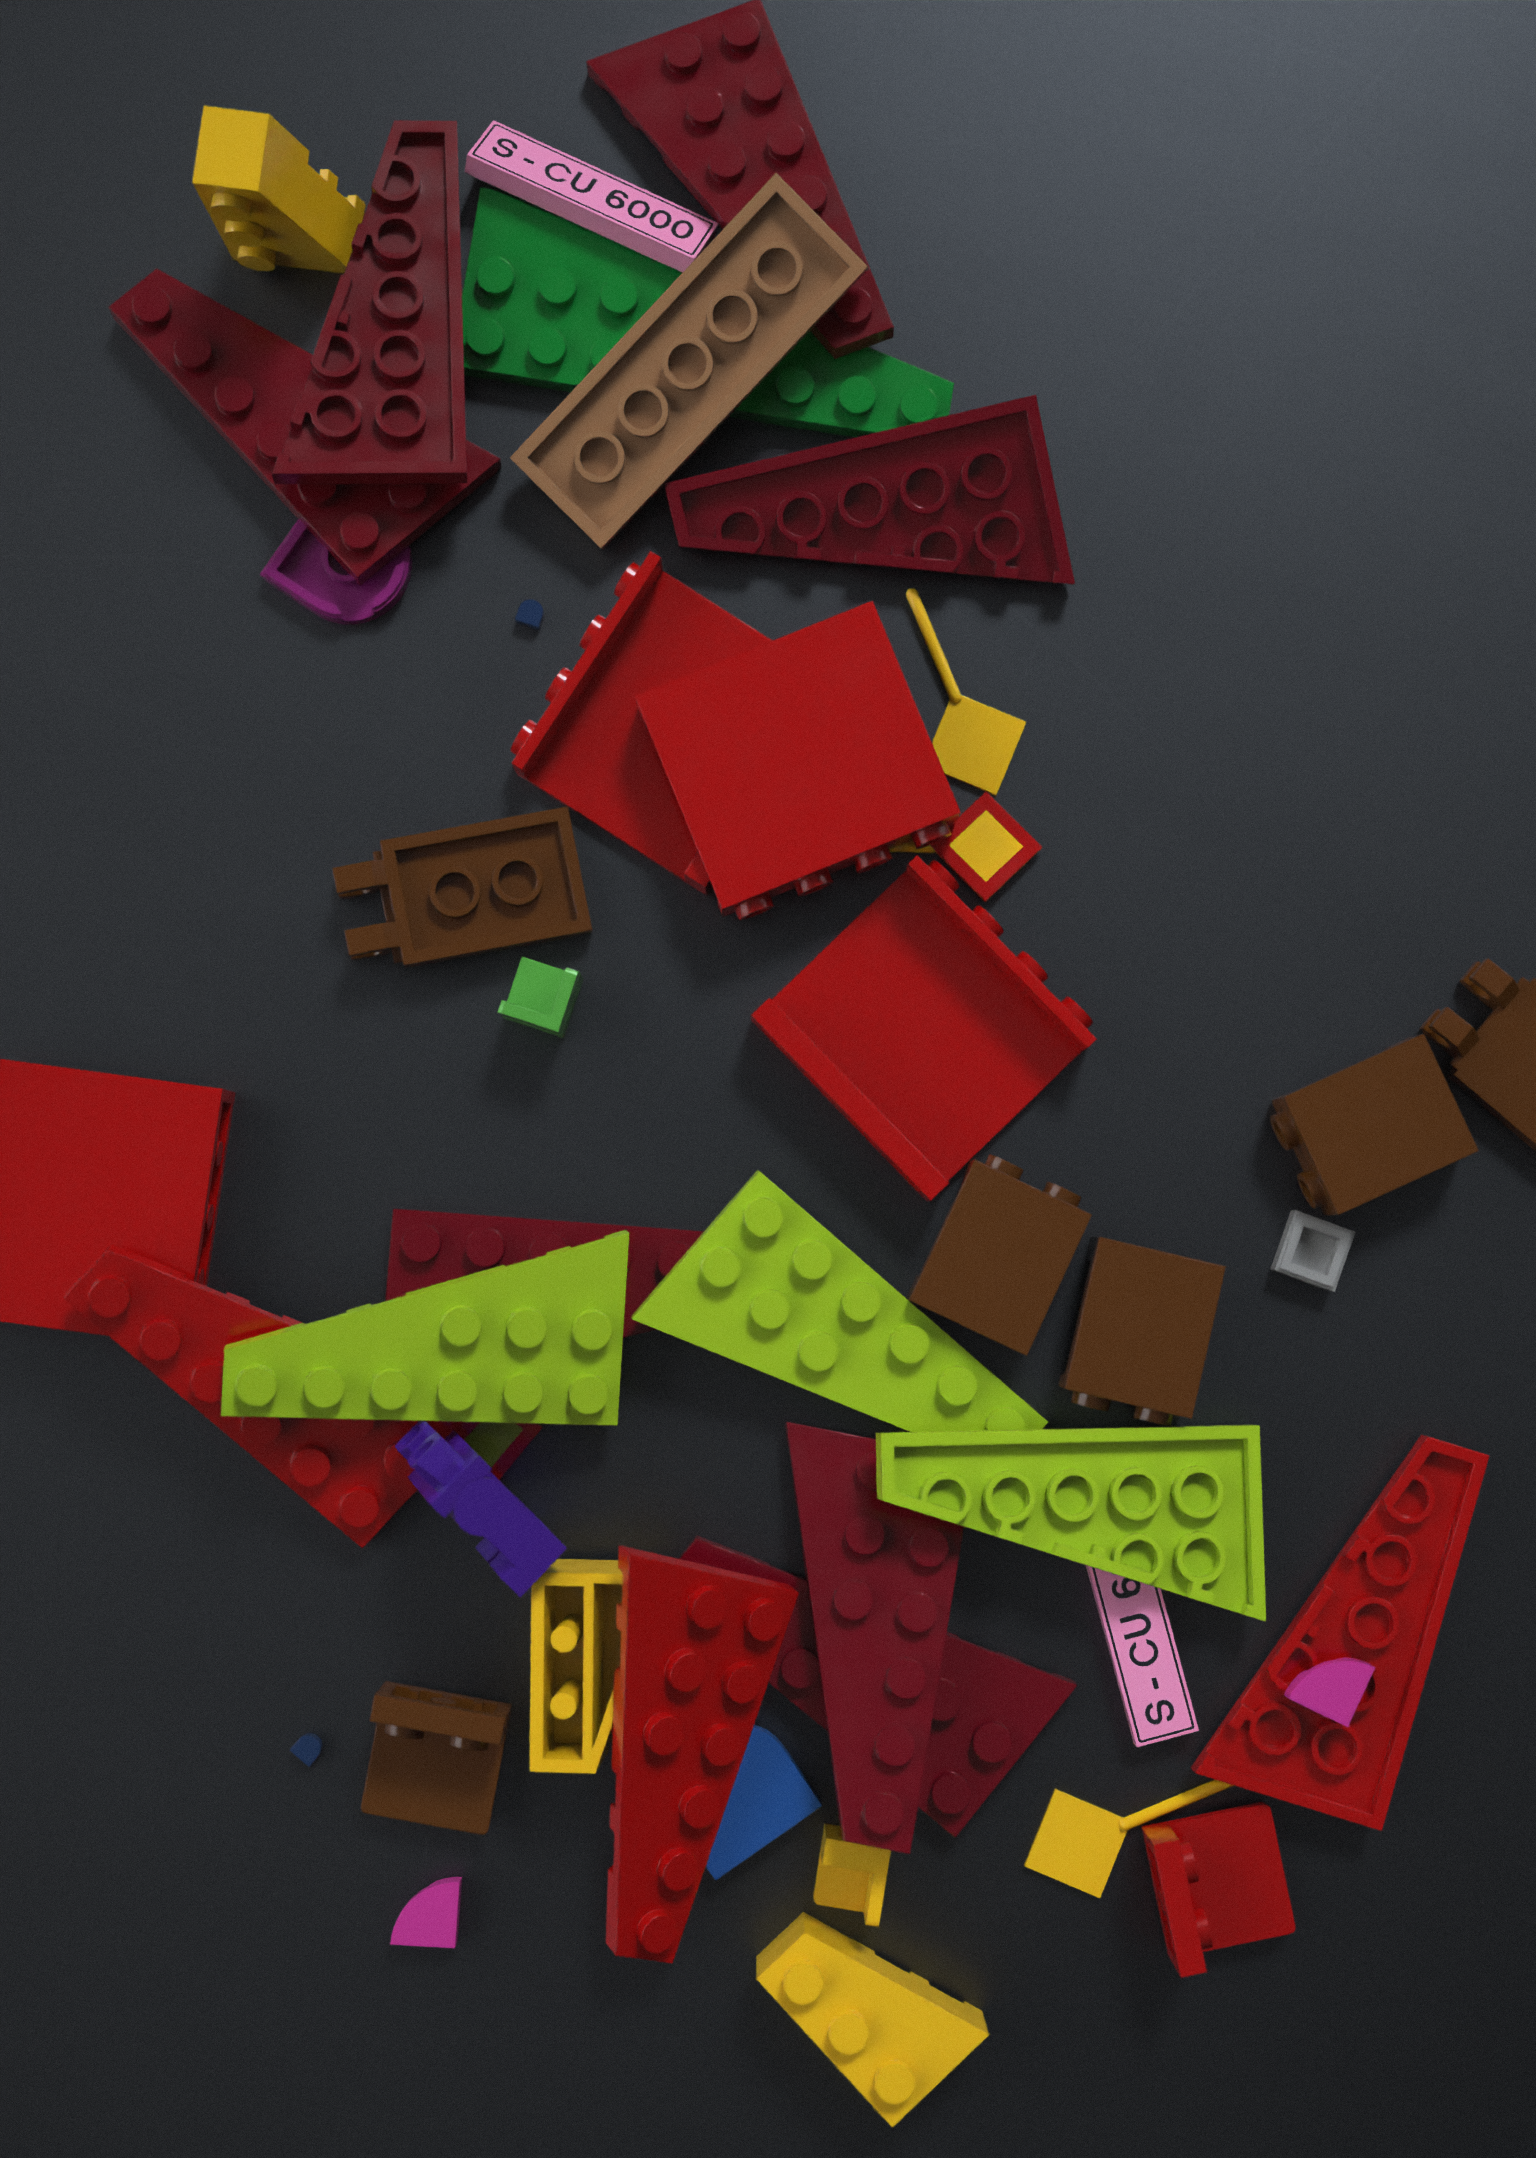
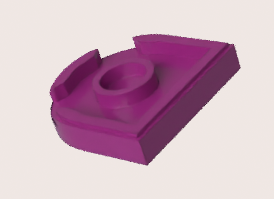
(319, 583)

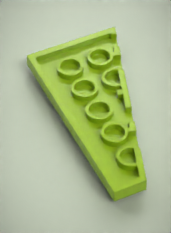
(807, 1310)
(483, 1347)
(1128, 1500)

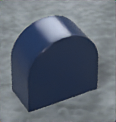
(530, 614)
(307, 1748)

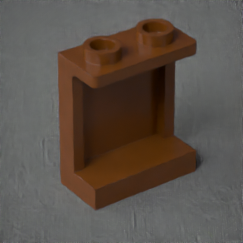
(1372, 1127)
(1001, 1254)
(1142, 1330)

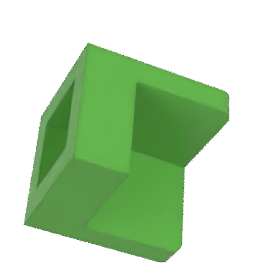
(542, 997)

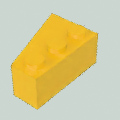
(269, 197)
(573, 1664)
(868, 2016)

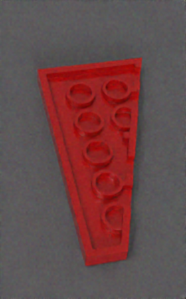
(180, 1335)
(1372, 1605)
(683, 1712)

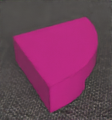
(1332, 1688)
(431, 1916)

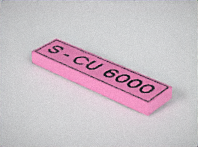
(589, 197)
(1143, 1658)

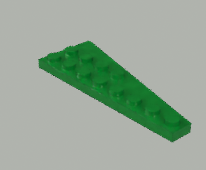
(556, 298)

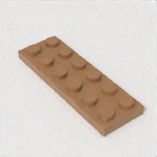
(689, 361)

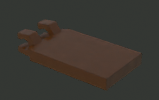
(470, 890)
(1500, 1057)

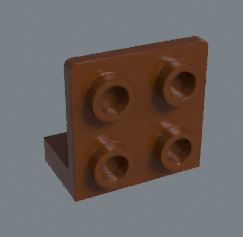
(435, 1757)

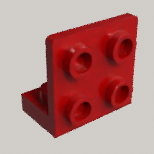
(1217, 1882)

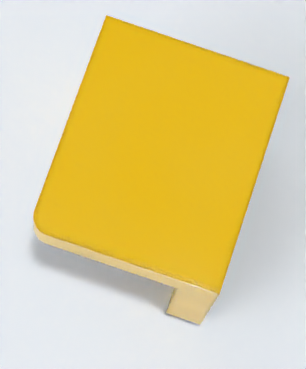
(851, 1875)

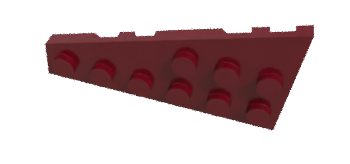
(728, 121)
(391, 351)
(248, 389)
(923, 496)
(447, 1246)
(880, 1626)
(983, 1706)

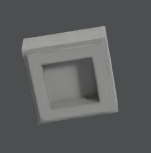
(1312, 1250)

